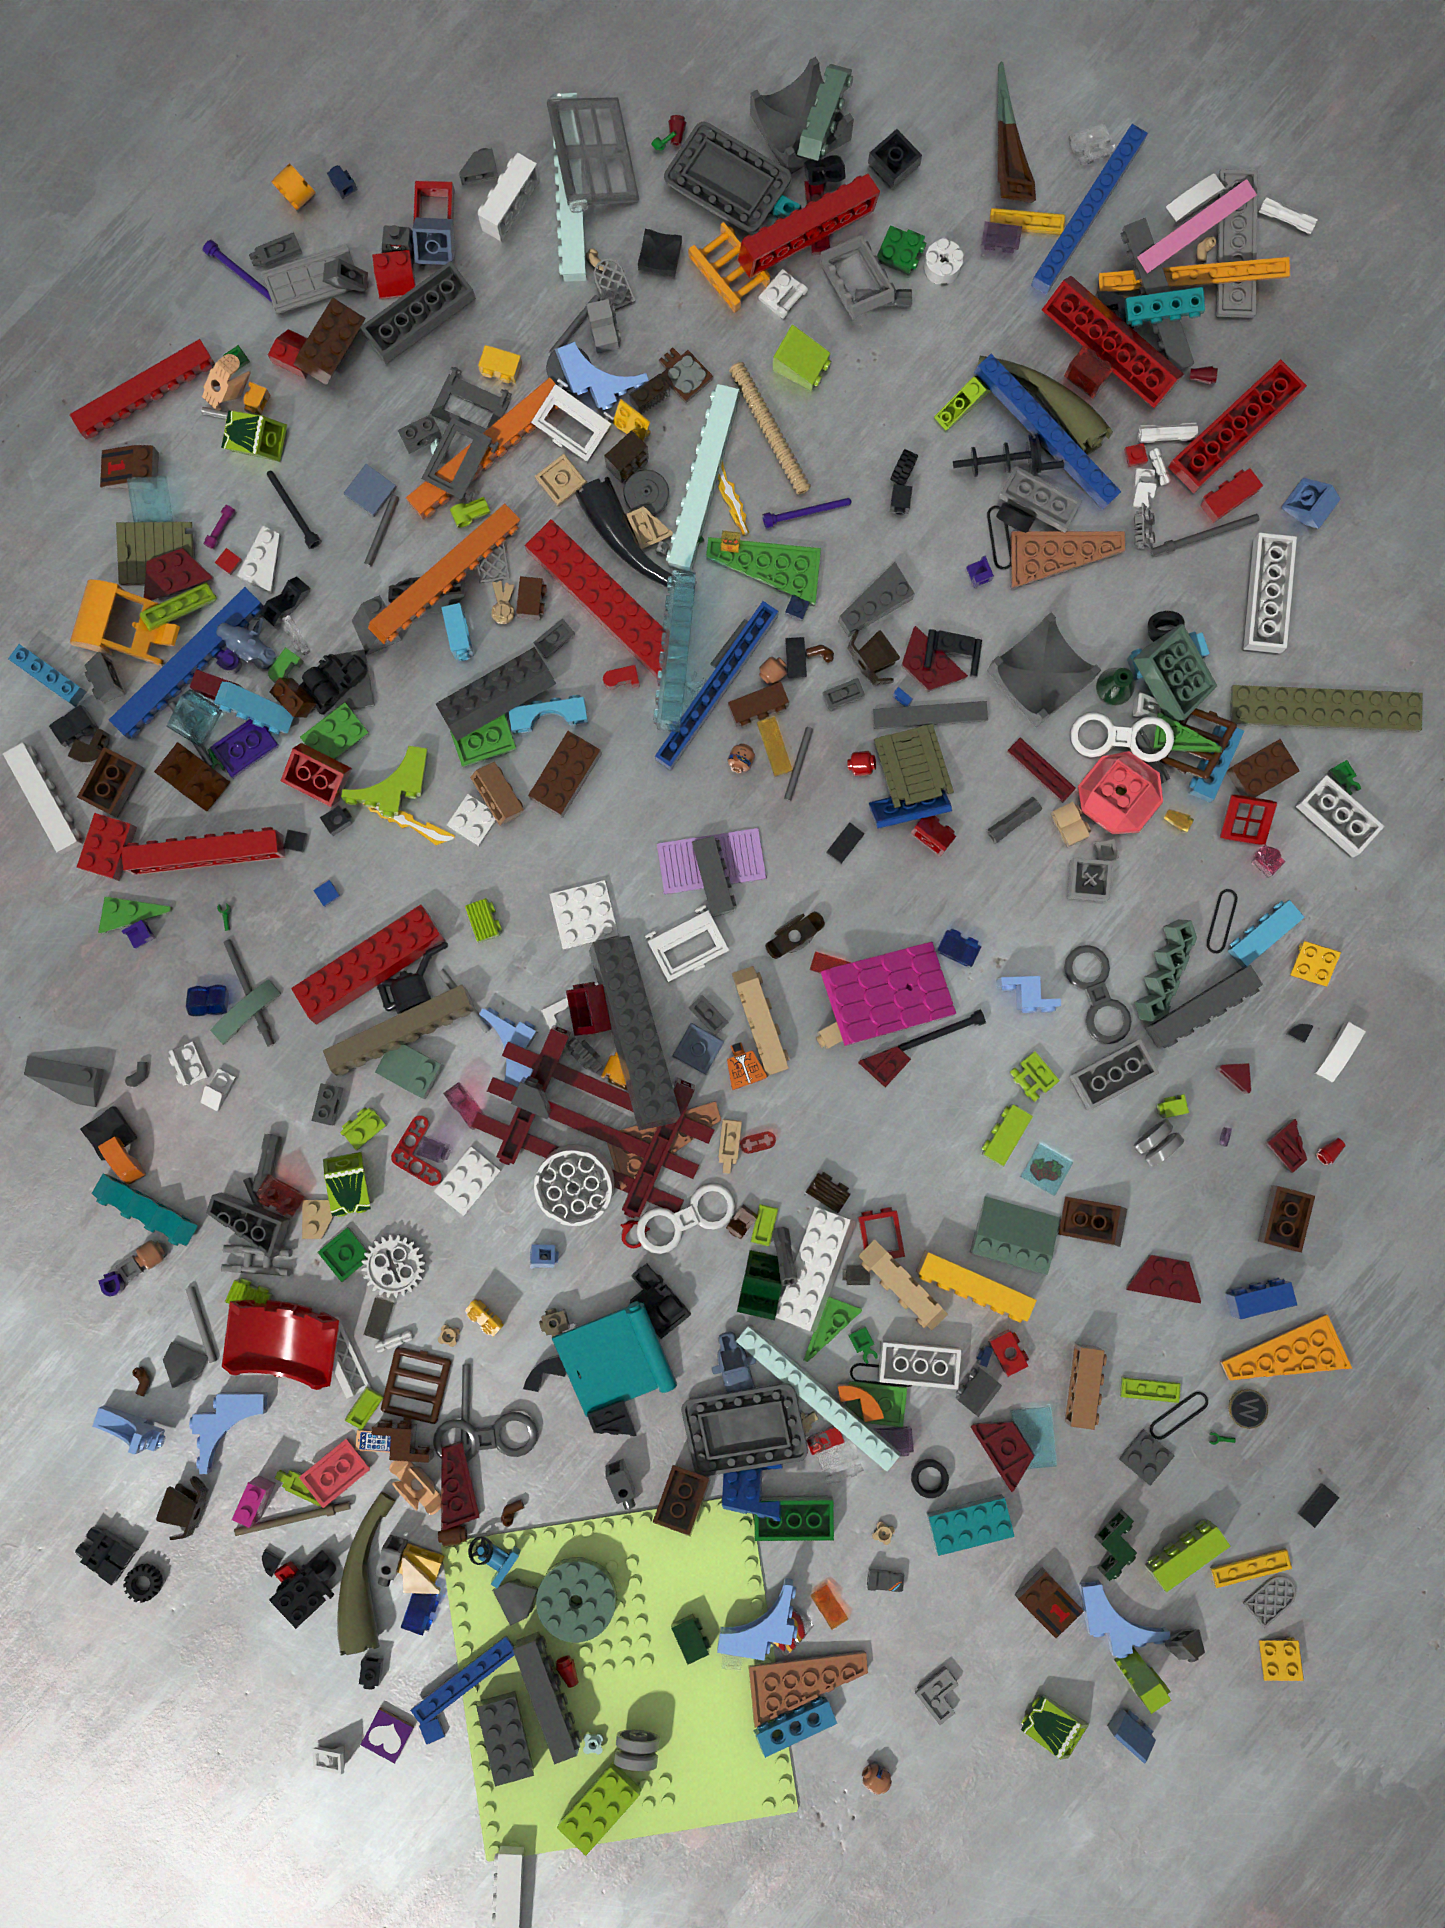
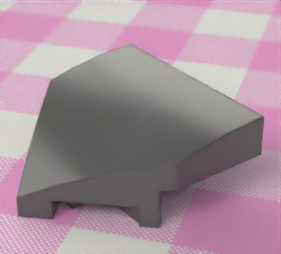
(182, 1364)
(515, 1600)

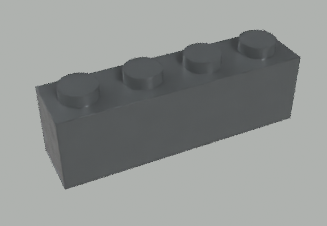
(713, 876)

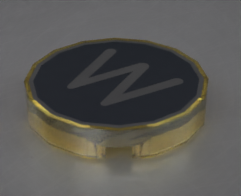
(1248, 1408)

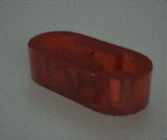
(759, 1147)

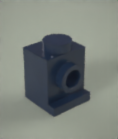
(341, 181)

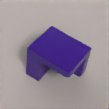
(980, 572)
(139, 933)

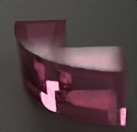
(463, 1103)

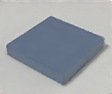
(370, 490)
(698, 1048)

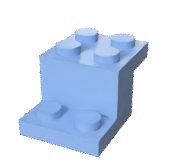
(1028, 994)

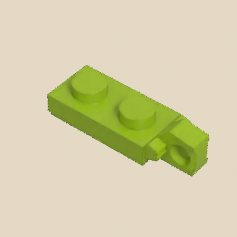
(295, 1486)

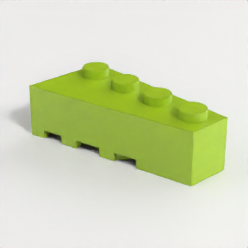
(1144, 1681)

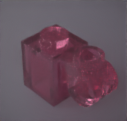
(1268, 860)

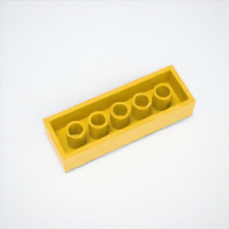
(978, 1287)

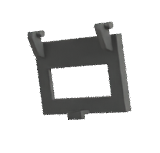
(472, 394)
(469, 464)

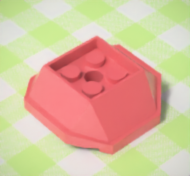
(1121, 812)

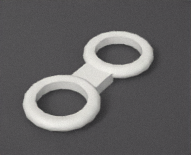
(1122, 736)
(685, 1218)

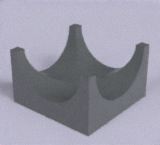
(785, 115)
(1042, 672)

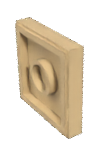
(560, 480)

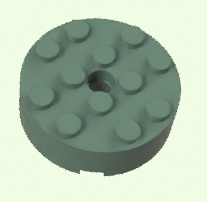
(573, 1620)

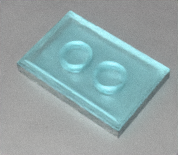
(150, 499)
(1037, 1430)

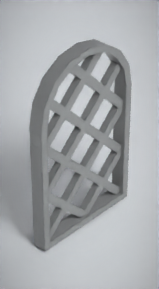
(610, 279)
(494, 578)
(1284, 1607)

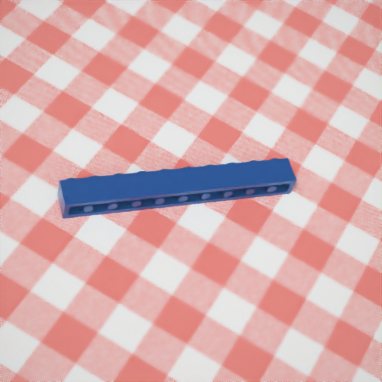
(1089, 209)
(1050, 434)
(182, 666)
(717, 685)

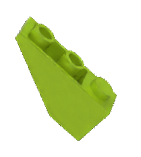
(962, 403)

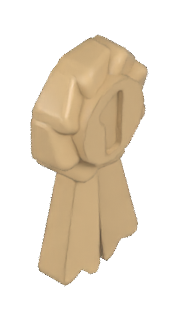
(503, 611)

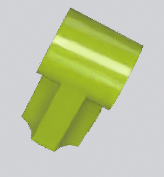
(465, 513)

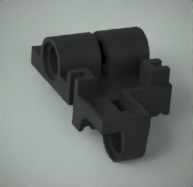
(330, 680)
(660, 1302)
(304, 1592)

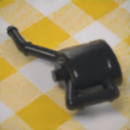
(408, 988)

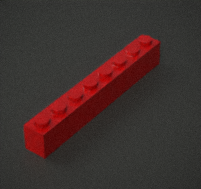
(142, 389)

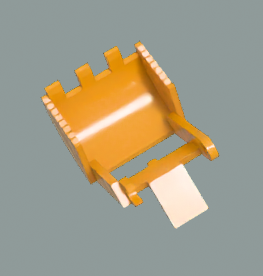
(94, 617)

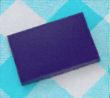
(244, 747)

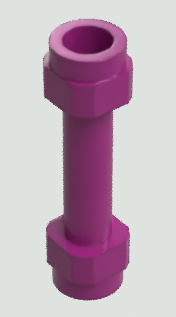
(227, 513)

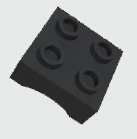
(659, 253)
(107, 1126)

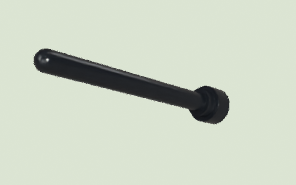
(311, 539)
(976, 1019)

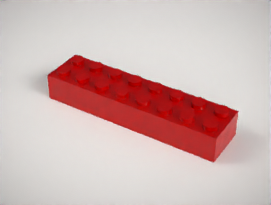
(808, 225)
(1112, 340)
(1237, 426)
(203, 852)
(367, 964)

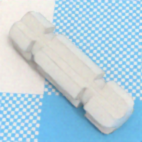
(1160, 466)
(393, 1341)

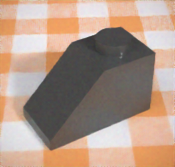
(479, 167)
(345, 275)
(1186, 1645)

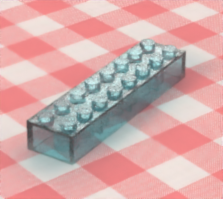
(676, 649)

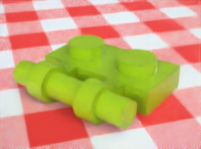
(1039, 1072)

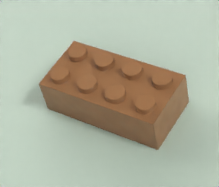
(1085, 1386)

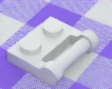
(778, 289)

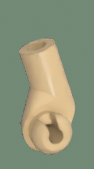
(1203, 247)
(591, 257)

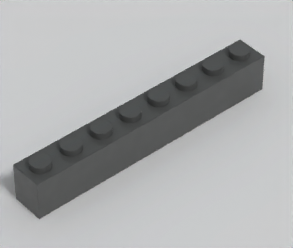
(1170, 333)

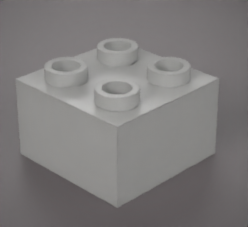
(1089, 879)

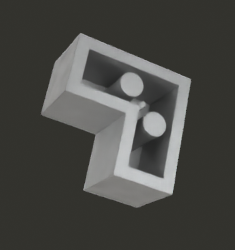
(602, 321)

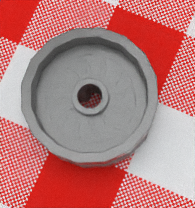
(1159, 1143)
(636, 1750)

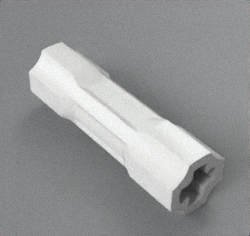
(1301, 220)
(1155, 433)

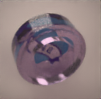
(1225, 1136)

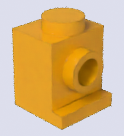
(256, 399)

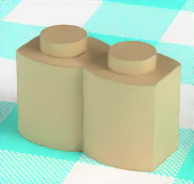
(1070, 824)

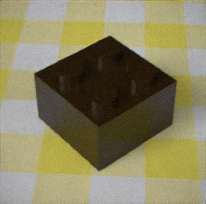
(627, 456)

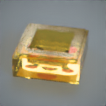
(730, 541)

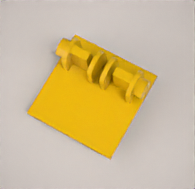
(629, 419)
(1315, 963)
(476, 1313)
(1281, 1660)

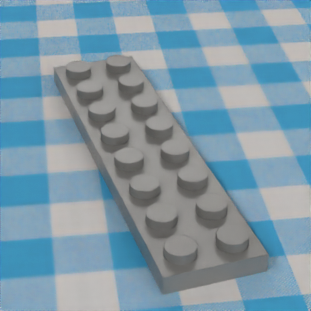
(1238, 243)

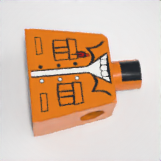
(744, 1067)

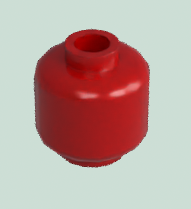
(862, 763)

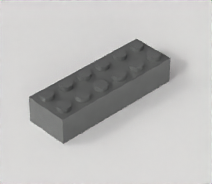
(418, 312)
(495, 693)
(1204, 1006)
(547, 1697)

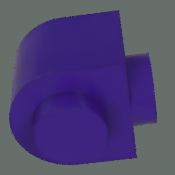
(229, 661)
(111, 1284)

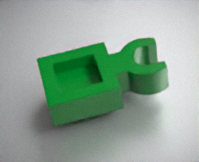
(1344, 775)
(862, 1341)

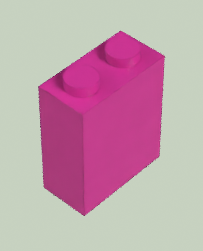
(253, 1501)

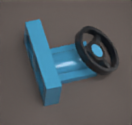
(493, 1557)

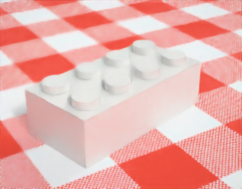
(508, 196)
(1340, 816)
(919, 1364)

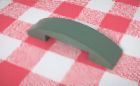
(244, 1011)

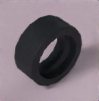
(1015, 517)
(1160, 619)
(915, 1478)

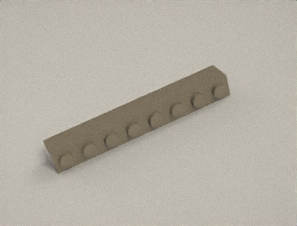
(399, 1030)

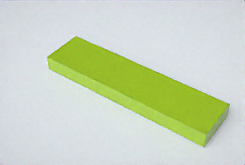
(177, 606)

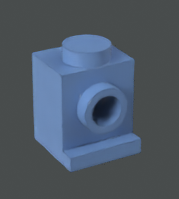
(543, 1250)

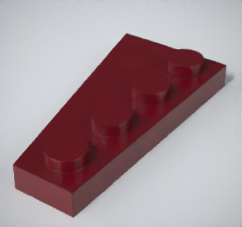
(457, 1492)

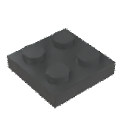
(1146, 1457)

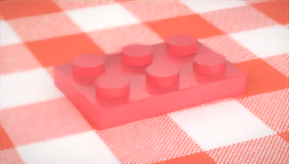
(334, 1473)

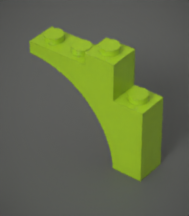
(387, 794)

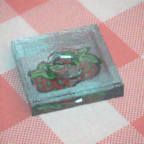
(1046, 1169)

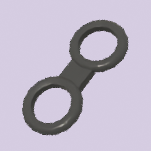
(1097, 994)
(489, 1437)

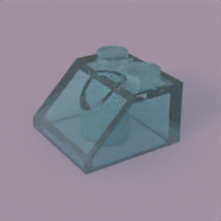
(194, 717)

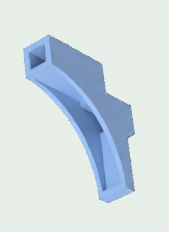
(582, 374)
(521, 1036)
(212, 1426)
(130, 1429)
(1121, 1633)
(755, 1638)

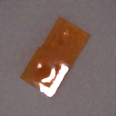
(829, 1607)

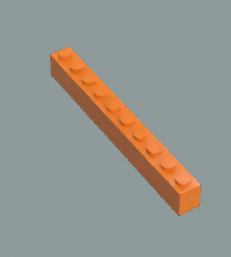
(505, 431)
(443, 574)

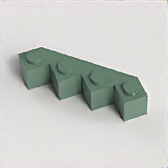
(822, 116)
(1171, 962)

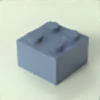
(433, 241)

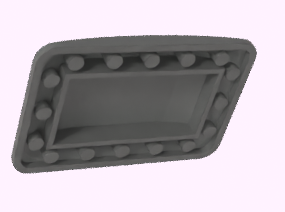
(727, 177)
(744, 1429)

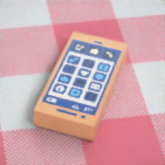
(369, 1442)

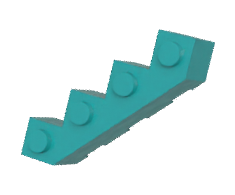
(138, 1205)

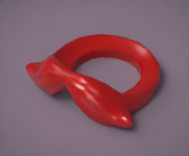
(626, 1228)

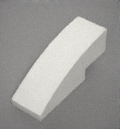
(1195, 198)
(1340, 1051)

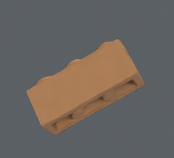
(497, 793)

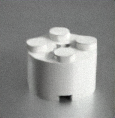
(952, 258)

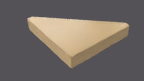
(416, 1580)

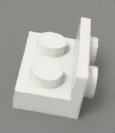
(188, 1064)

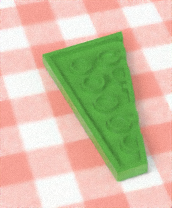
(778, 565)

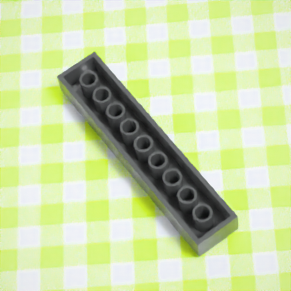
(634, 1033)

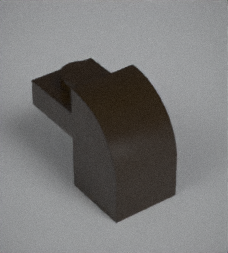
(89, 753)

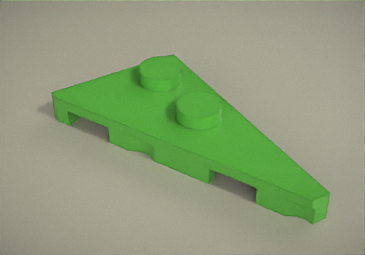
(1184, 738)
(121, 912)
(833, 1320)

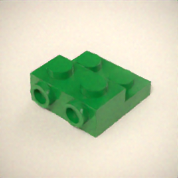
(901, 249)

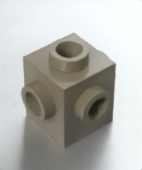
(560, 1318)

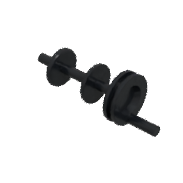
(1033, 455)

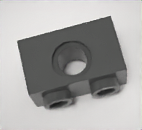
(420, 433)
(327, 1104)

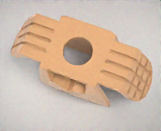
(220, 376)
(427, 1496)

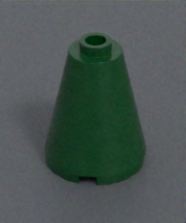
(1115, 686)

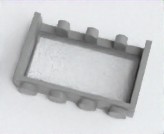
(857, 276)

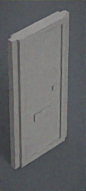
(302, 280)

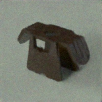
(875, 655)
(807, 928)
(180, 1506)

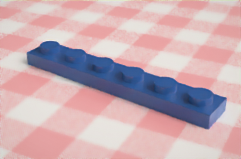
(463, 1681)

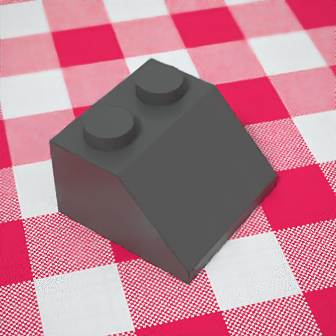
(104, 678)
(532, 1097)
(978, 1391)

